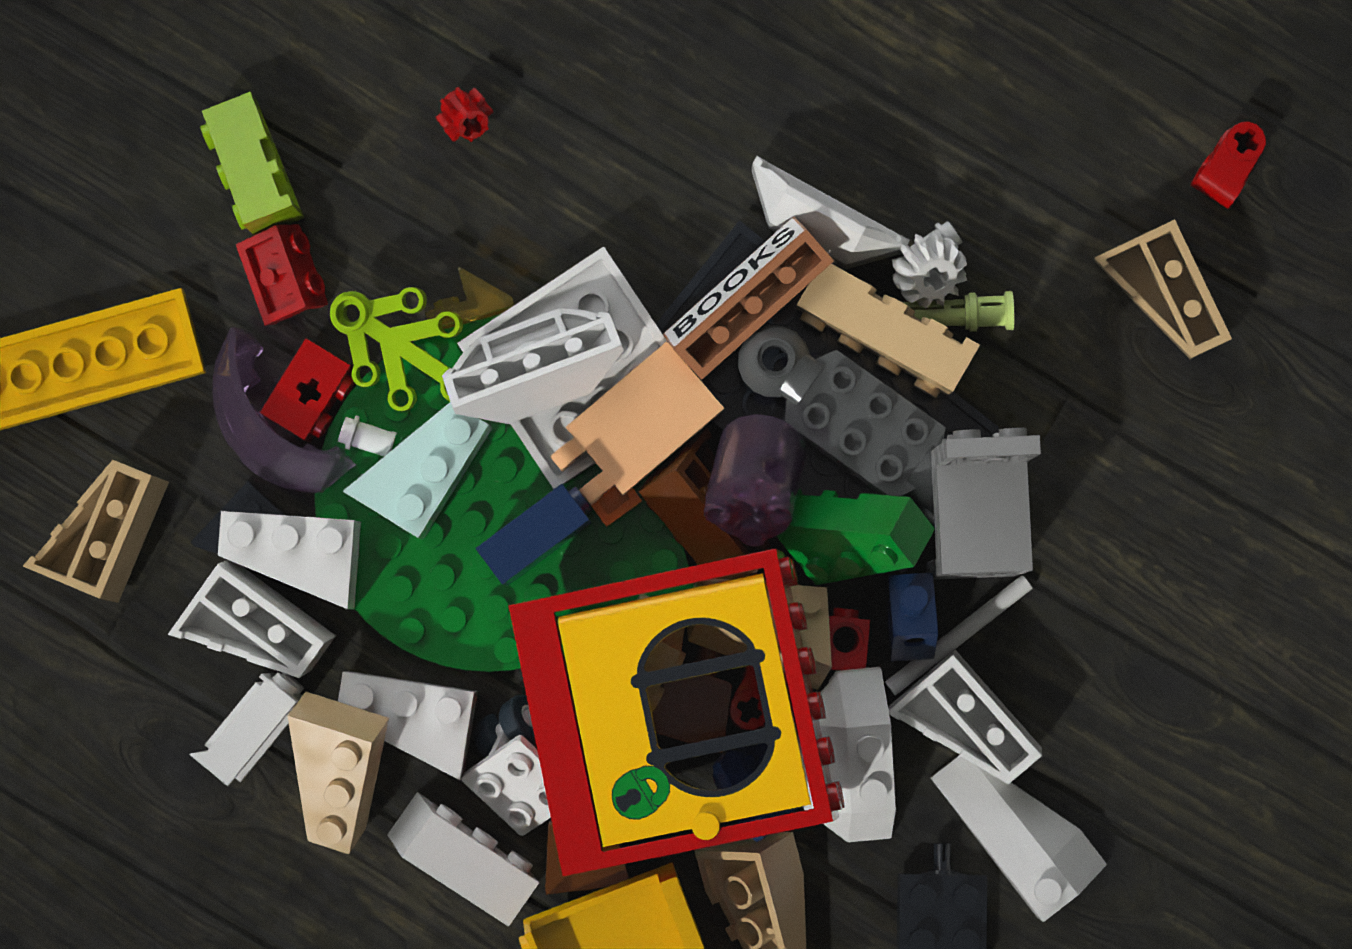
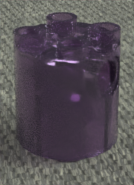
(755, 478)

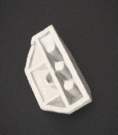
(840, 230)
(533, 365)
(863, 753)

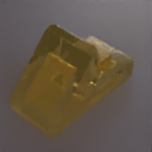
(481, 302)

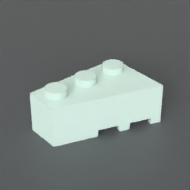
(422, 471)

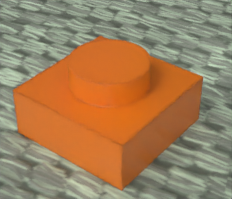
(615, 505)

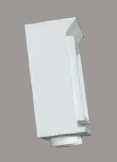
(250, 727)

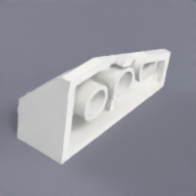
(1031, 844)

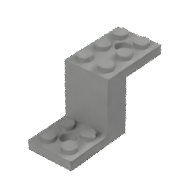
(982, 504)

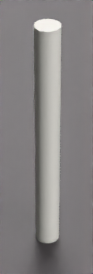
(960, 633)

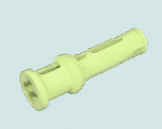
(970, 311)

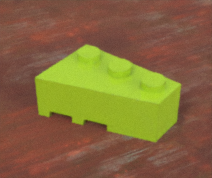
(250, 164)

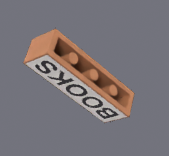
(747, 297)

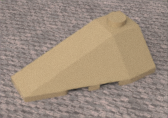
(758, 890)

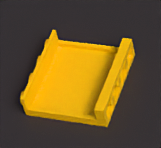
(632, 914)

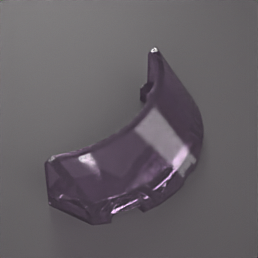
(250, 434)

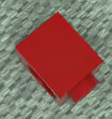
(857, 655)

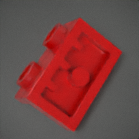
(282, 273)

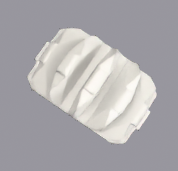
(929, 269)

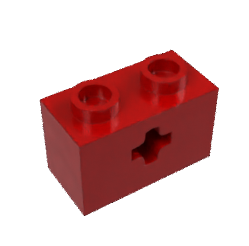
(307, 368)

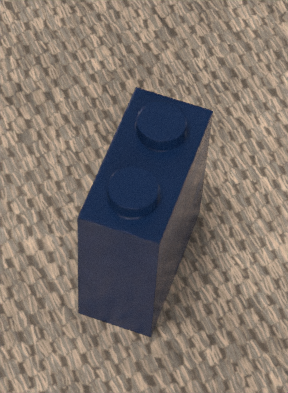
(535, 534)

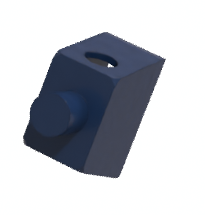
(911, 615)

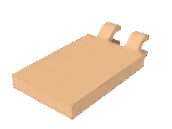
(639, 423)

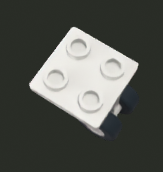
(511, 771)

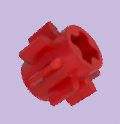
(464, 114)

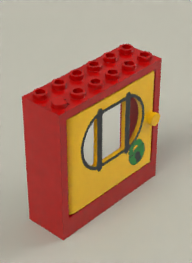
(609, 687)

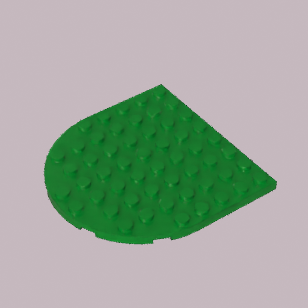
(439, 591)

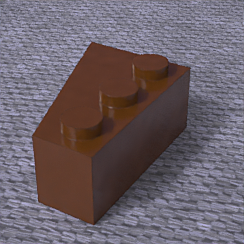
(678, 497)

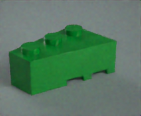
(855, 537)

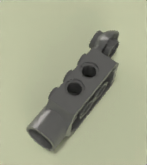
(847, 414)

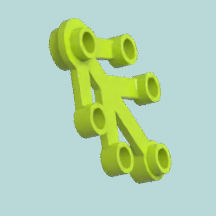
(394, 341)

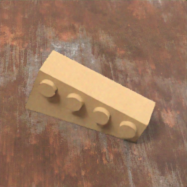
(886, 330)

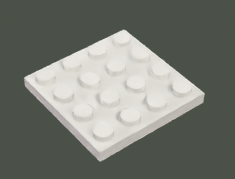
(593, 287)

